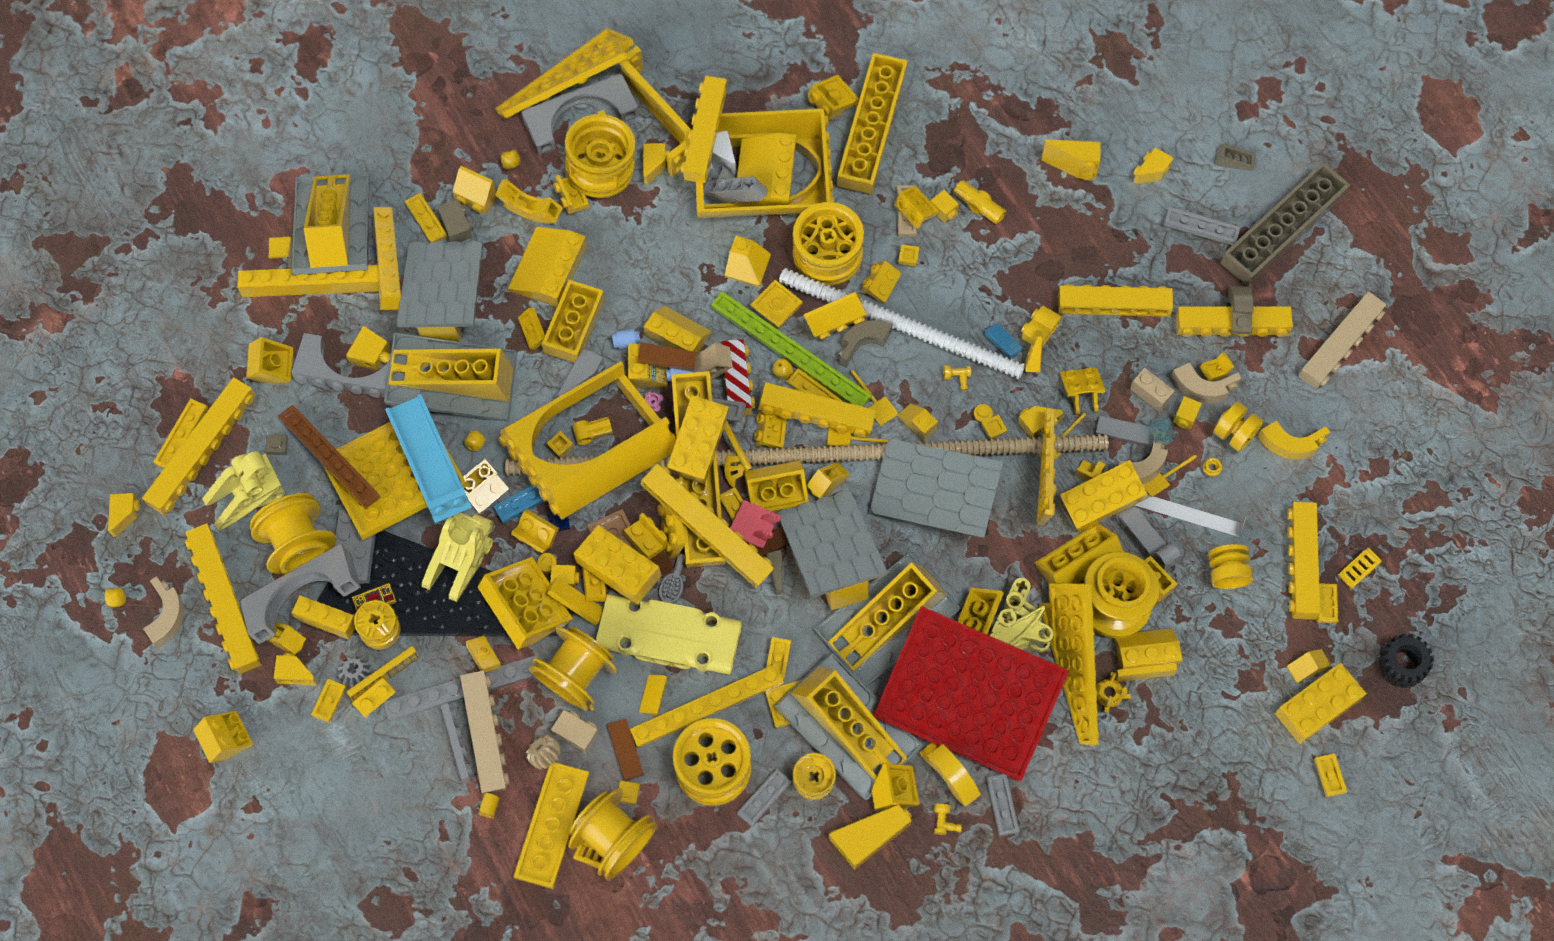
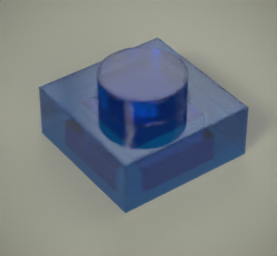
(562, 524)

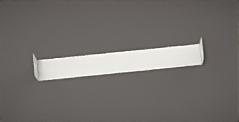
(1192, 515)

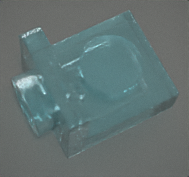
(1163, 430)

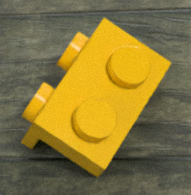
(570, 197)
(881, 281)

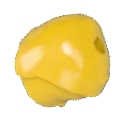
(510, 159)
(782, 369)
(475, 440)
(115, 597)

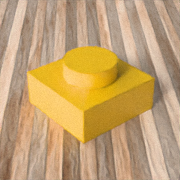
(908, 255)
(994, 427)
(630, 792)

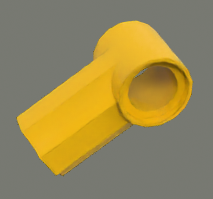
(587, 431)

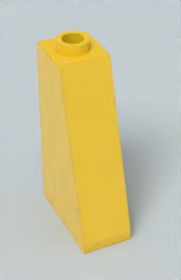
(866, 837)

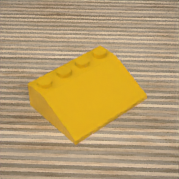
(772, 163)
(548, 264)
(522, 602)

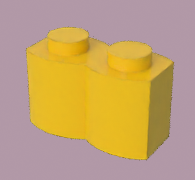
(1043, 320)

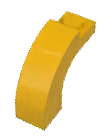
(529, 207)
(1291, 447)
(952, 772)

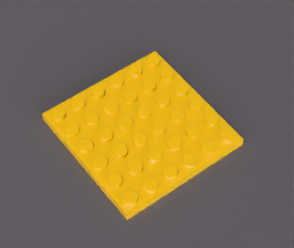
(385, 467)

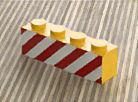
(736, 378)

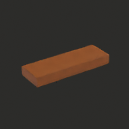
(666, 357)
(625, 749)

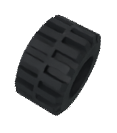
(1416, 650)

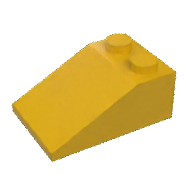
(1073, 157)

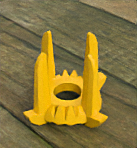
(1120, 693)

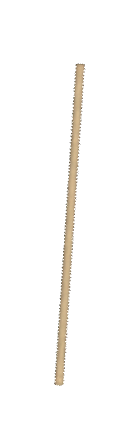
(875, 451)

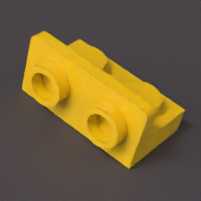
(915, 206)
(770, 430)
(535, 531)
(646, 537)

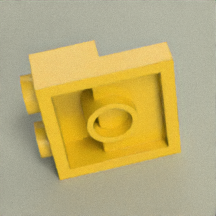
(833, 96)

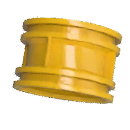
(599, 155)

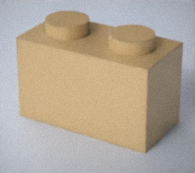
(714, 359)
(1152, 390)
(575, 731)

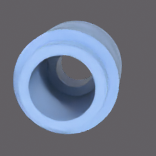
(624, 337)

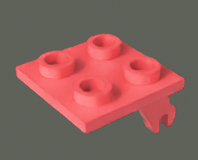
(755, 524)

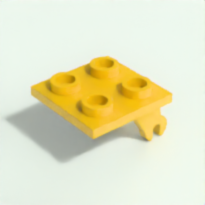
(1080, 382)

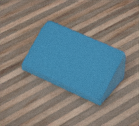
(1003, 341)

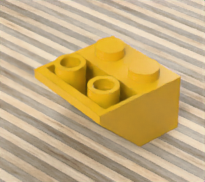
(222, 736)

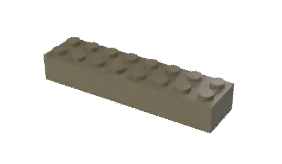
(1285, 224)

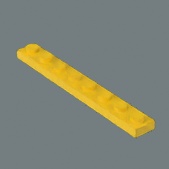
(707, 706)

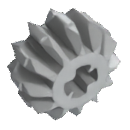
(346, 670)

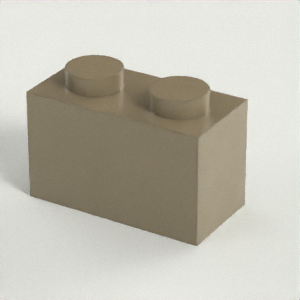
(455, 221)

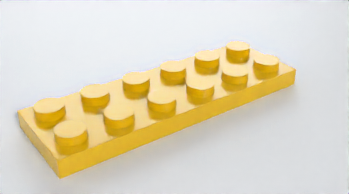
(551, 825)

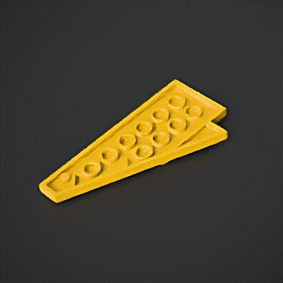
(591, 58)

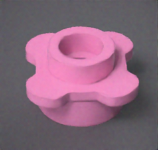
(654, 397)

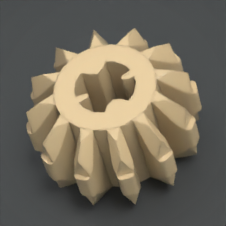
(543, 752)

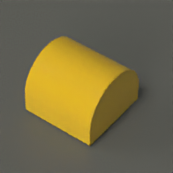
(560, 444)
(488, 805)

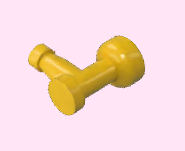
(963, 373)
(942, 826)

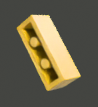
(324, 617)

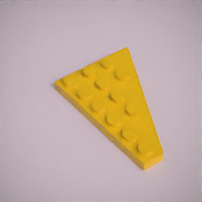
(1047, 471)

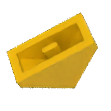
(1308, 665)

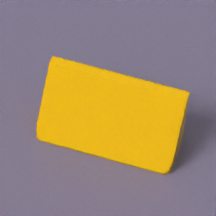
(653, 695)

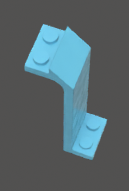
(428, 459)

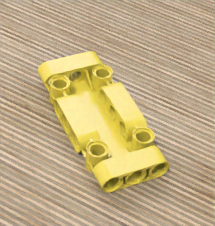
(669, 634)

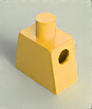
(368, 350)

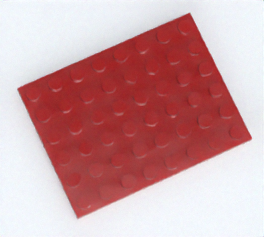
(971, 693)

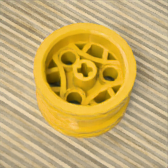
(831, 229)

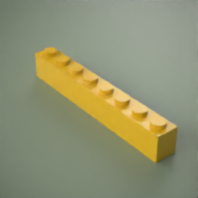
(283, 282)
(199, 446)
(706, 525)
(222, 598)

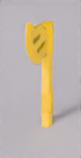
(745, 464)

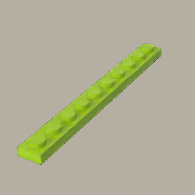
(790, 350)

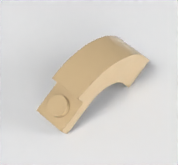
(1202, 390)
(1152, 465)
(171, 616)

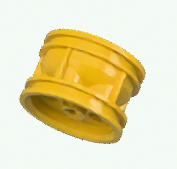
(721, 789)

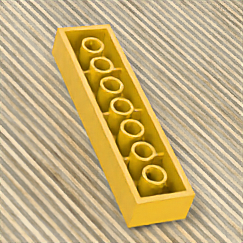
(872, 123)

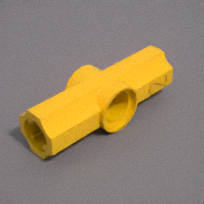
(979, 202)

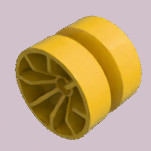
(1232, 423)

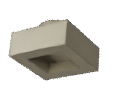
(276, 444)

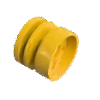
(1230, 566)
(378, 635)
(816, 765)

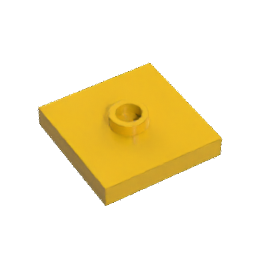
(776, 304)

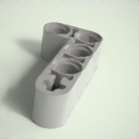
(725, 188)
(1147, 538)

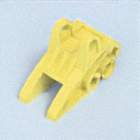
(252, 484)
(462, 548)
(1026, 630)

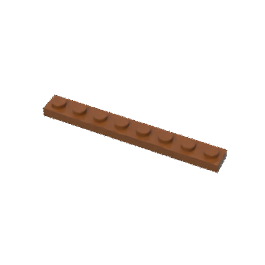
(329, 456)

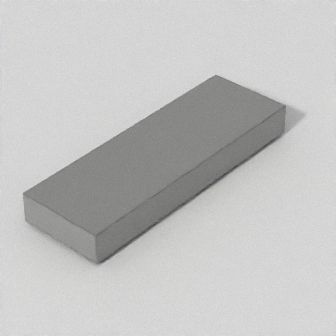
(1125, 431)
(764, 797)
(1002, 805)

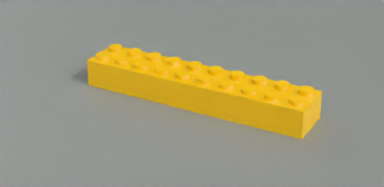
(684, 386)

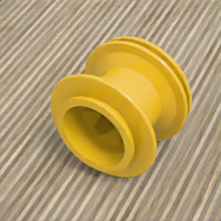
(291, 531)
(1116, 611)
(573, 667)
(611, 833)

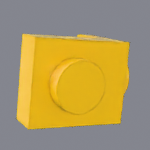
(1217, 368)

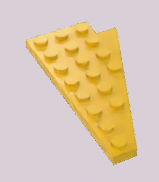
(1073, 648)

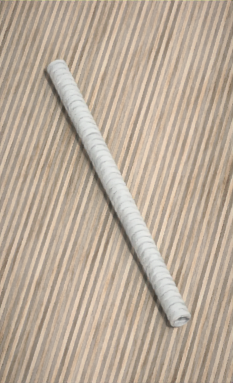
(907, 325)

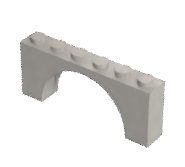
(609, 93)
(312, 369)
(263, 605)

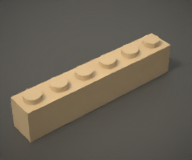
(1342, 340)
(483, 732)

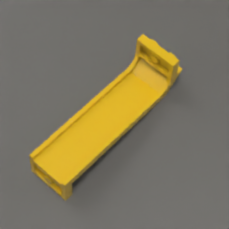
(657, 106)

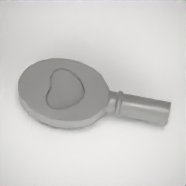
(672, 585)

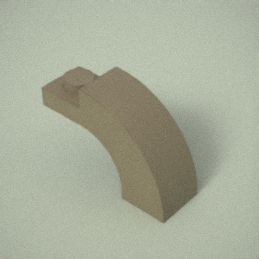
(1242, 308)
(863, 333)

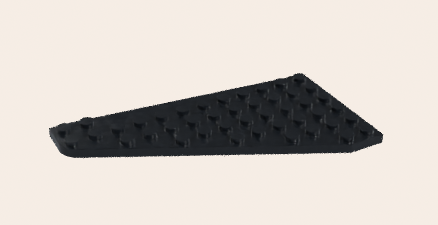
(417, 608)

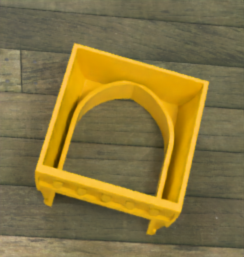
(811, 141)
(578, 484)

